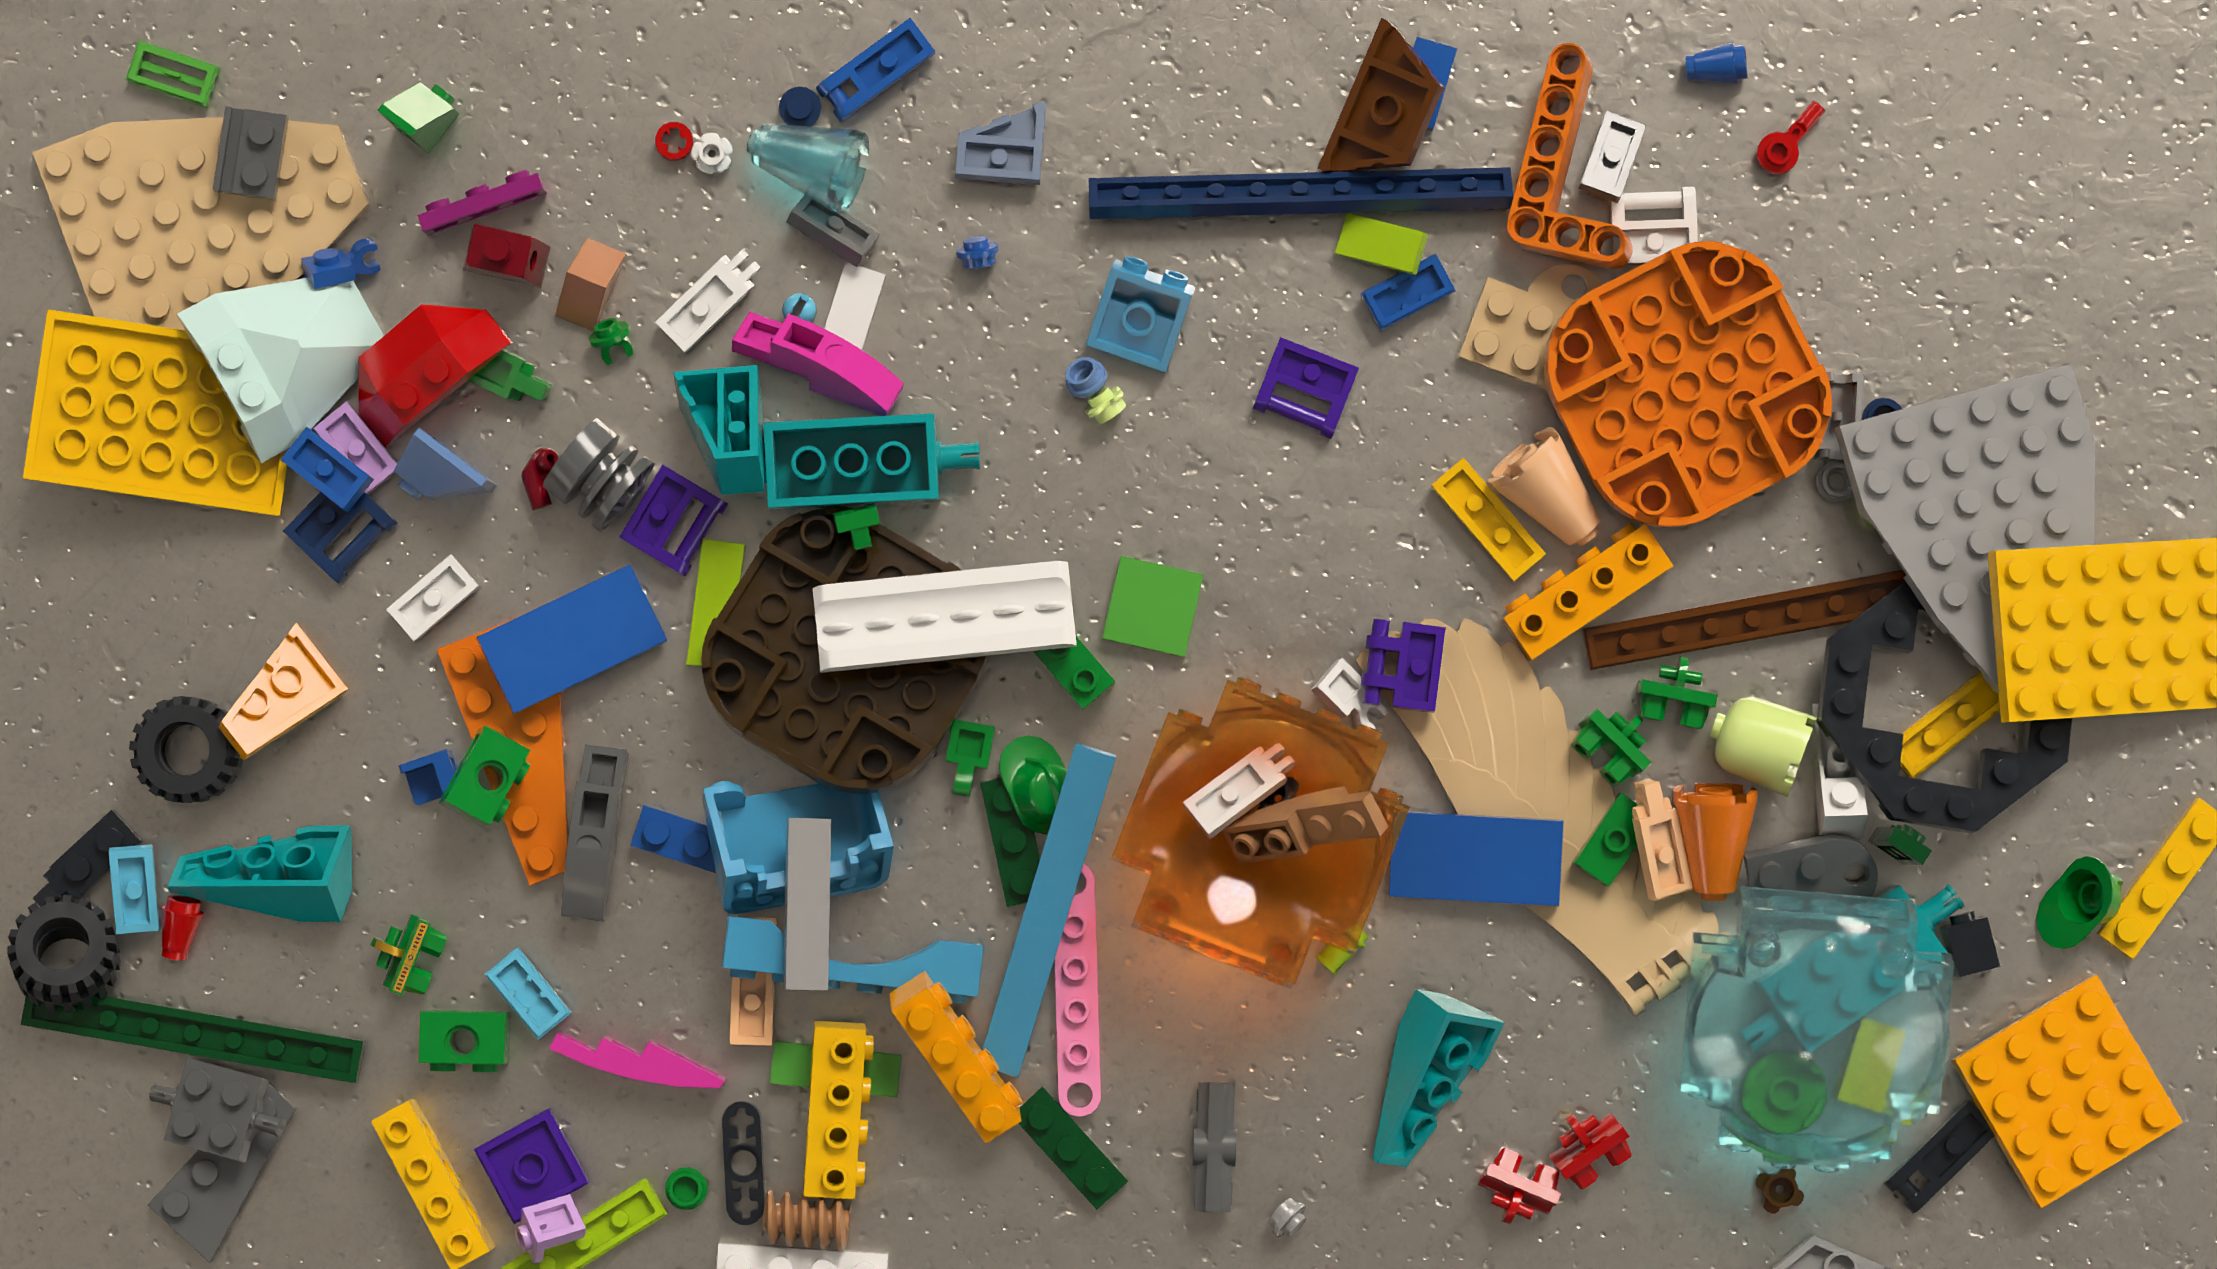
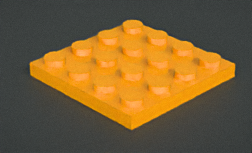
(2066, 1091)

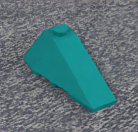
(1430, 1059)

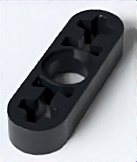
(732, 1131)

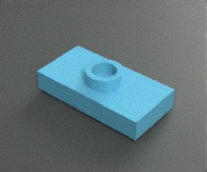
(528, 993)

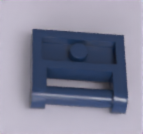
(325, 521)

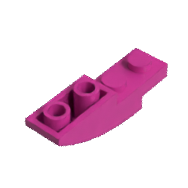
(829, 361)

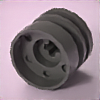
(600, 476)

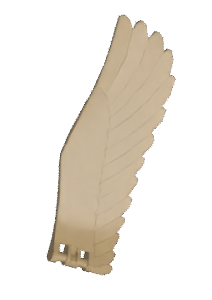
(1509, 754)

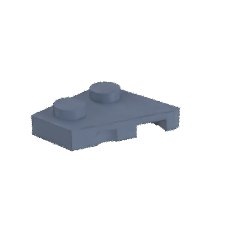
(1004, 149)

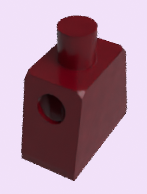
(506, 255)

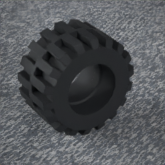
(151, 758)
(59, 922)

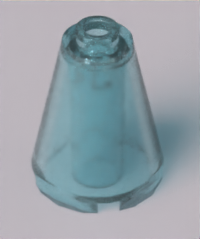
(812, 160)

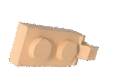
(1659, 842)

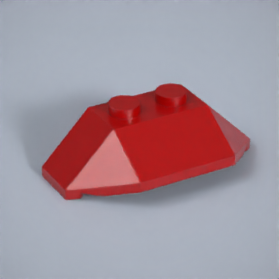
(423, 365)

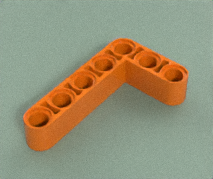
(1555, 169)

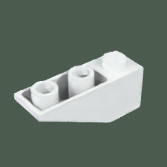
(1838, 791)

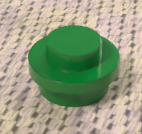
(686, 1188)

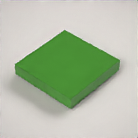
(1152, 606)

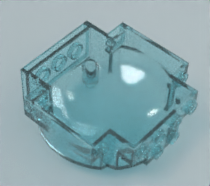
(1816, 1027)

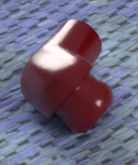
(535, 474)

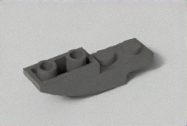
(593, 833)

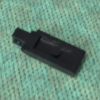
(87, 859)

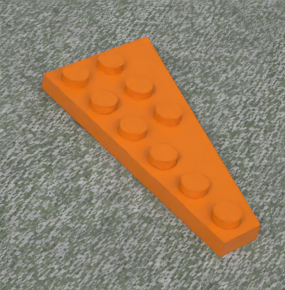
(538, 805)

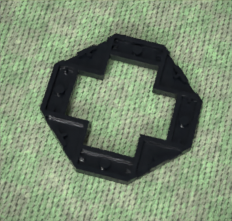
(1877, 753)

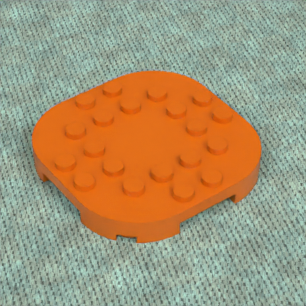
(1687, 384)

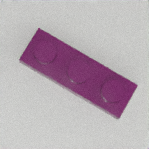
(481, 202)

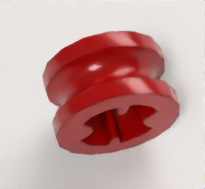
(685, 134)

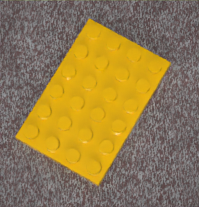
(141, 418)
(2105, 629)

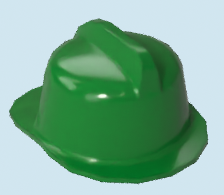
(1032, 780)
(2078, 903)

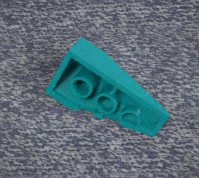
(286, 878)

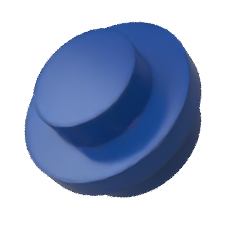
(977, 252)

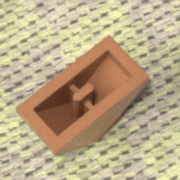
(589, 284)

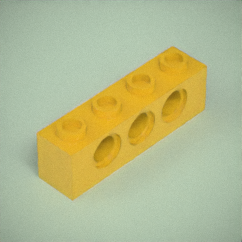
(433, 1184)

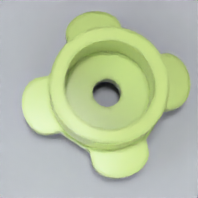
(1105, 404)

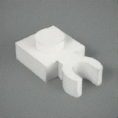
(1344, 696)

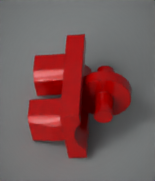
(1587, 1143)
(1517, 1193)

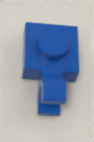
(335, 267)

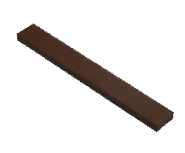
(1735, 621)

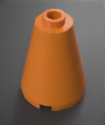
(1715, 834)

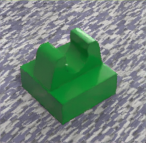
(857, 522)

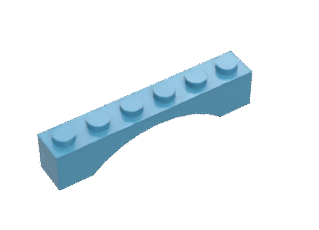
(759, 946)

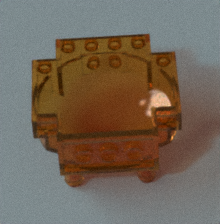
(1263, 910)

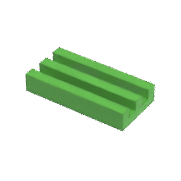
(207, 85)

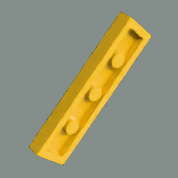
(2163, 879)

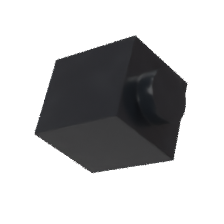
(1970, 944)

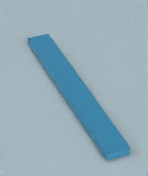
(1048, 906)

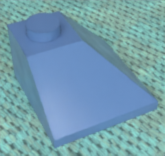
(436, 471)

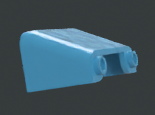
(751, 841)

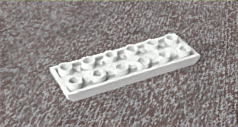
(944, 616)

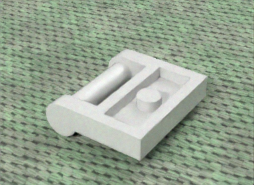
(1655, 237)

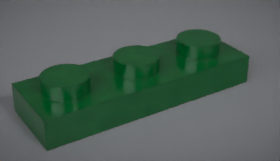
(1013, 843)
(1901, 843)
(1070, 1148)

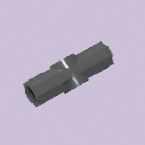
(1214, 1147)

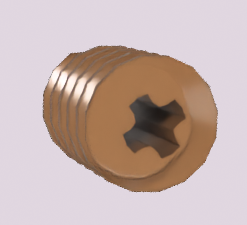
(806, 1221)

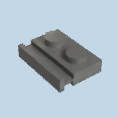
(250, 153)

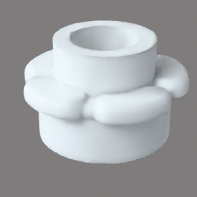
(716, 164)

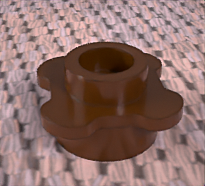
(1774, 1201)

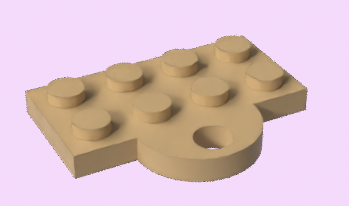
(1515, 324)

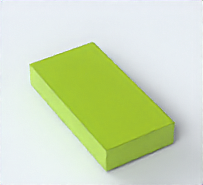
(1381, 244)

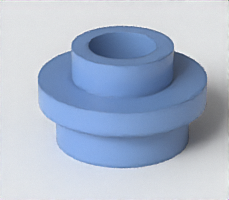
(1085, 377)

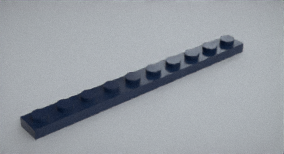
(1300, 193)

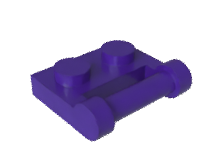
(1310, 374)
(662, 511)

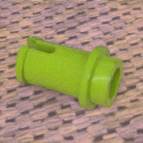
(1335, 958)

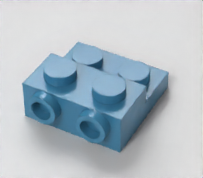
(1141, 313)

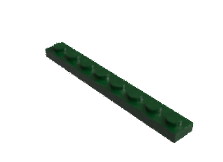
(205, 1036)

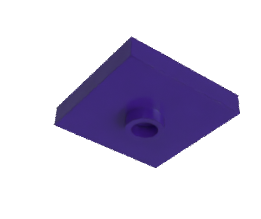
(531, 1164)

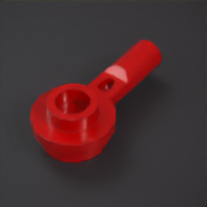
(1779, 150)

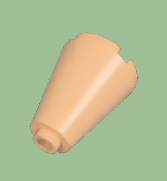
(1548, 488)

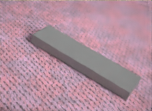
(807, 904)

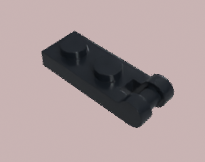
(1941, 1156)

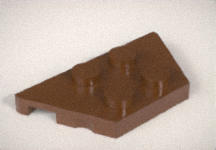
(1384, 108)

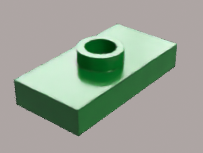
(1609, 842)

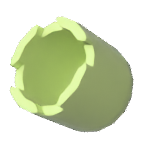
(1762, 742)

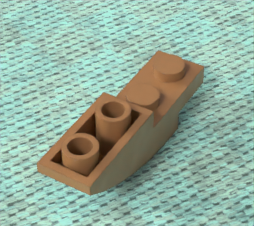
(1302, 822)

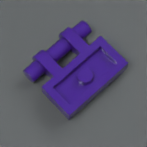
(1417, 665)

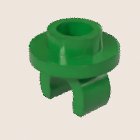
(608, 334)

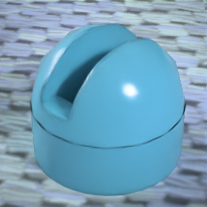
(807, 313)

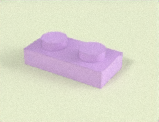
(356, 441)

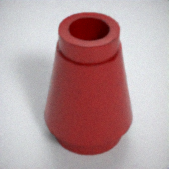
(179, 925)

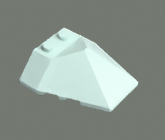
(282, 353)

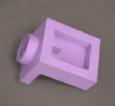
(549, 1226)

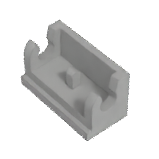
(1846, 409)

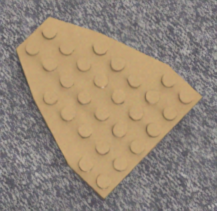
(158, 235)

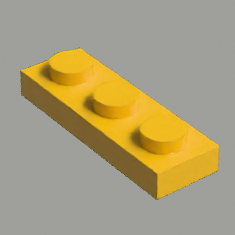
(1488, 519)

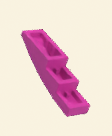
(654, 1065)

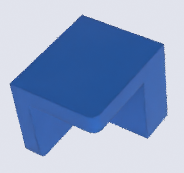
(429, 775)

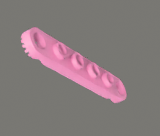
(1078, 1001)

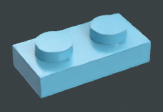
(134, 889)

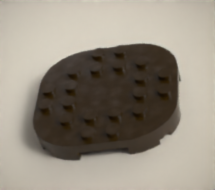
(836, 727)

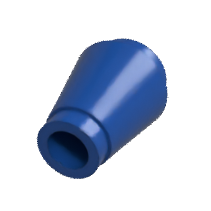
(1718, 64)

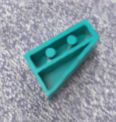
(727, 423)

